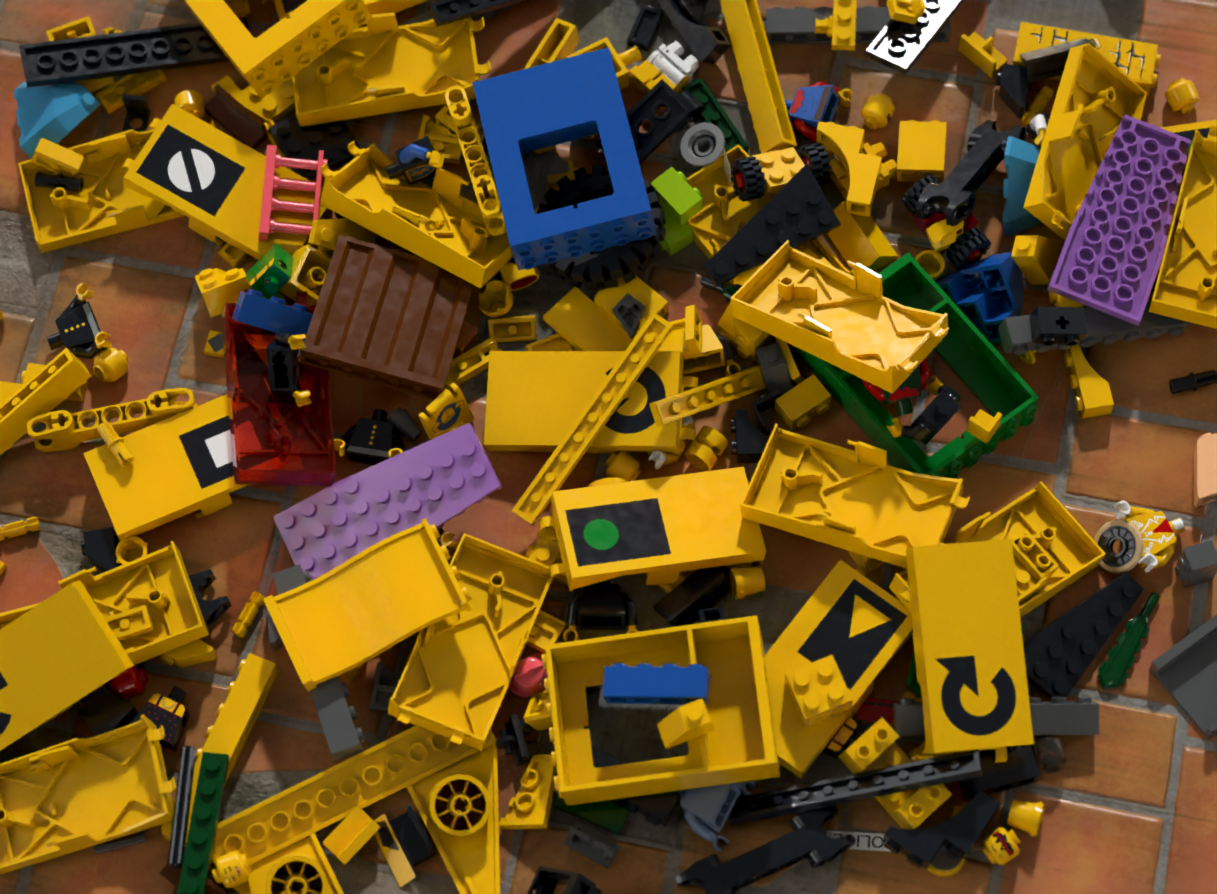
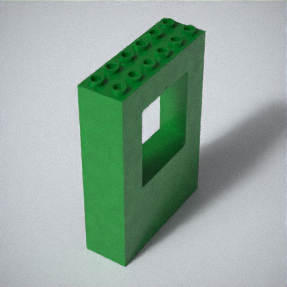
(966, 354)

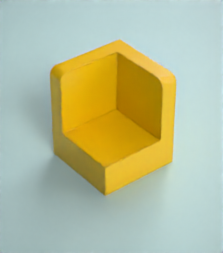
(983, 425)

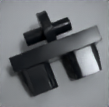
(513, 740)

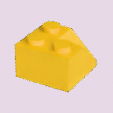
(221, 287)
(742, 335)

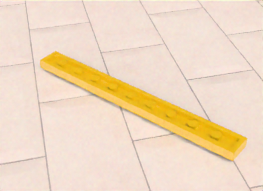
(593, 418)

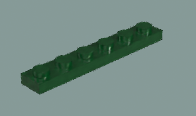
(203, 823)

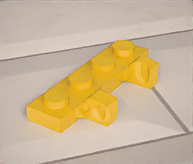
(840, 25)

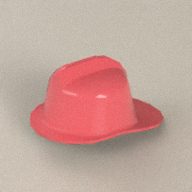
(529, 676)

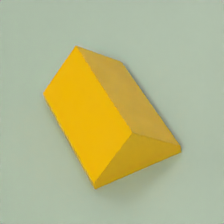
(861, 240)

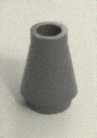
(404, 423)

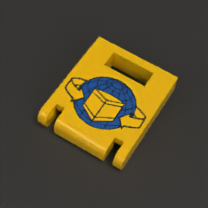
(446, 413)

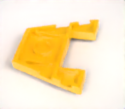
(269, 107)

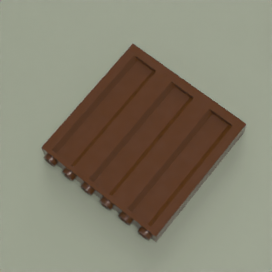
(387, 318)

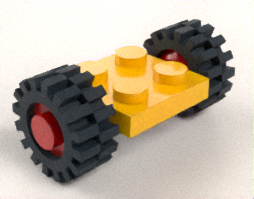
(777, 169)

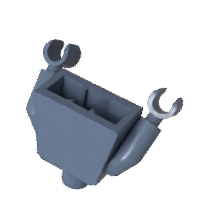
(709, 807)

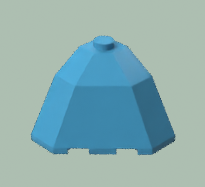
(51, 112)
(1020, 163)

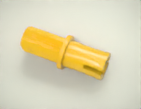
(115, 444)

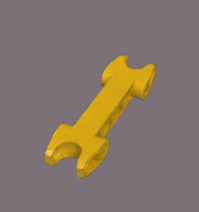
(475, 160)
(70, 429)

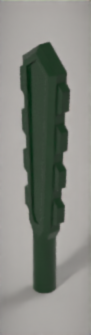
(1120, 658)

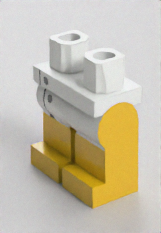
(664, 65)

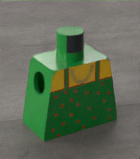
(267, 274)

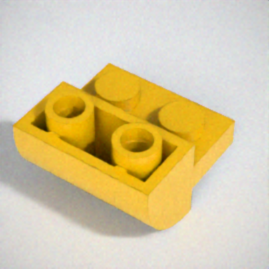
(1030, 561)

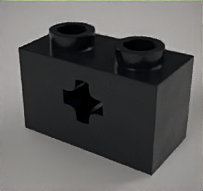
(1058, 325)

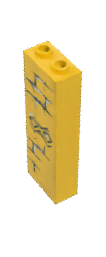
(1130, 56)

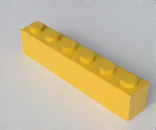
(40, 396)

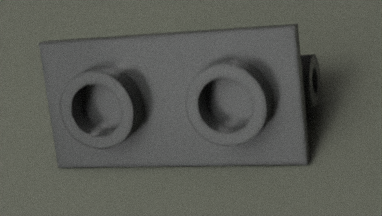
(591, 844)

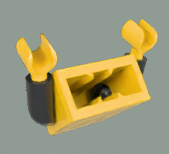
(715, 352)

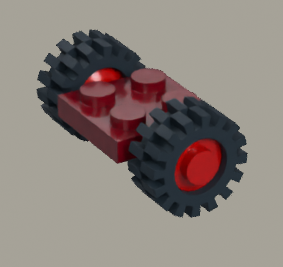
(968, 245)

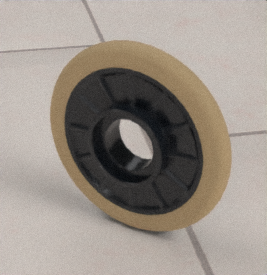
(1132, 546)

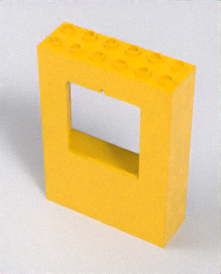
(286, 45)
(738, 707)

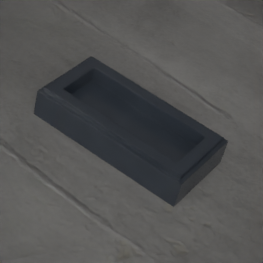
(645, 27)

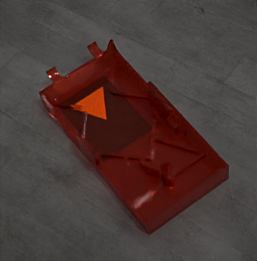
(268, 430)

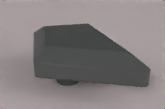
(629, 313)

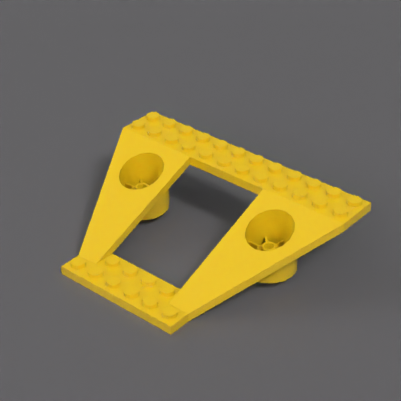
(417, 759)

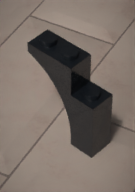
(749, 440)
(956, 834)

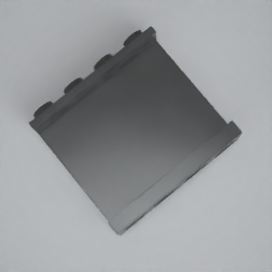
(1191, 675)

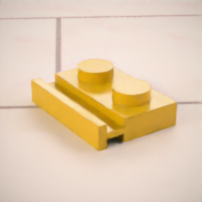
(545, 631)

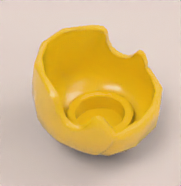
(496, 299)

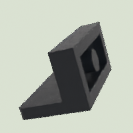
(412, 837)

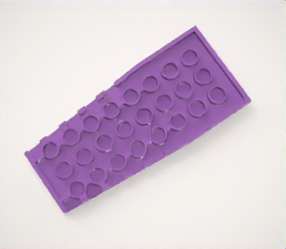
(1123, 222)
(396, 494)

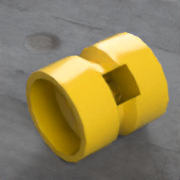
(707, 446)

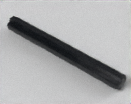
(181, 807)

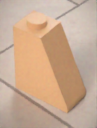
(1205, 469)

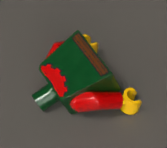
(910, 388)

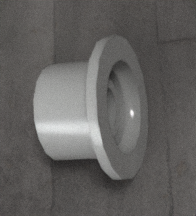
(702, 144)

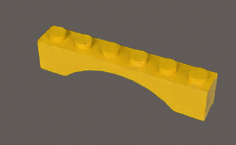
(1092, 390)

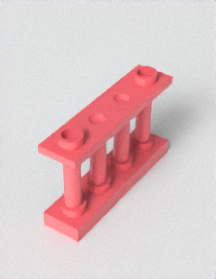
(272, 182)

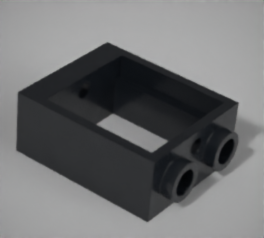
(548, 878)

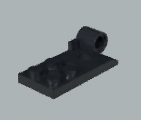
(681, 111)

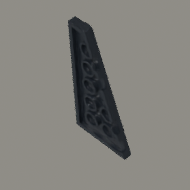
(1069, 644)

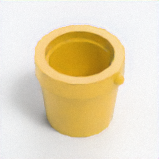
(932, 263)
(130, 549)
(746, 581)
(1026, 816)

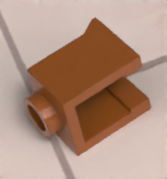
(467, 338)

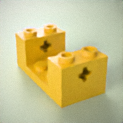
(878, 750)

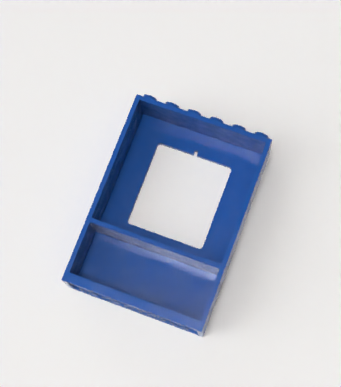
(549, 108)

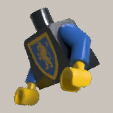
(416, 162)

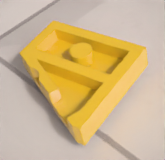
(442, 140)

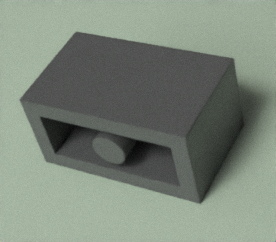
(1197, 564)

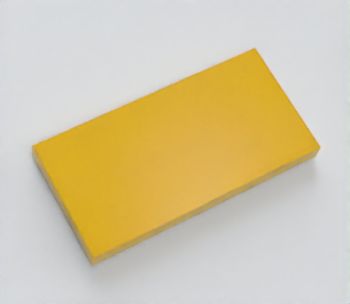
(586, 324)

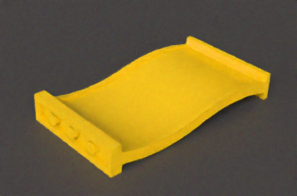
(368, 604)

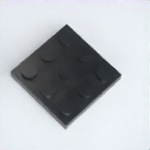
(307, 141)

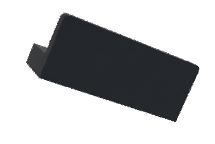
(1048, 61)
(698, 591)

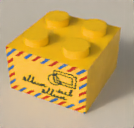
(818, 691)

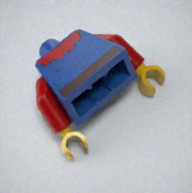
(813, 105)

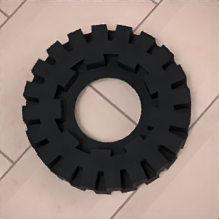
(612, 261)

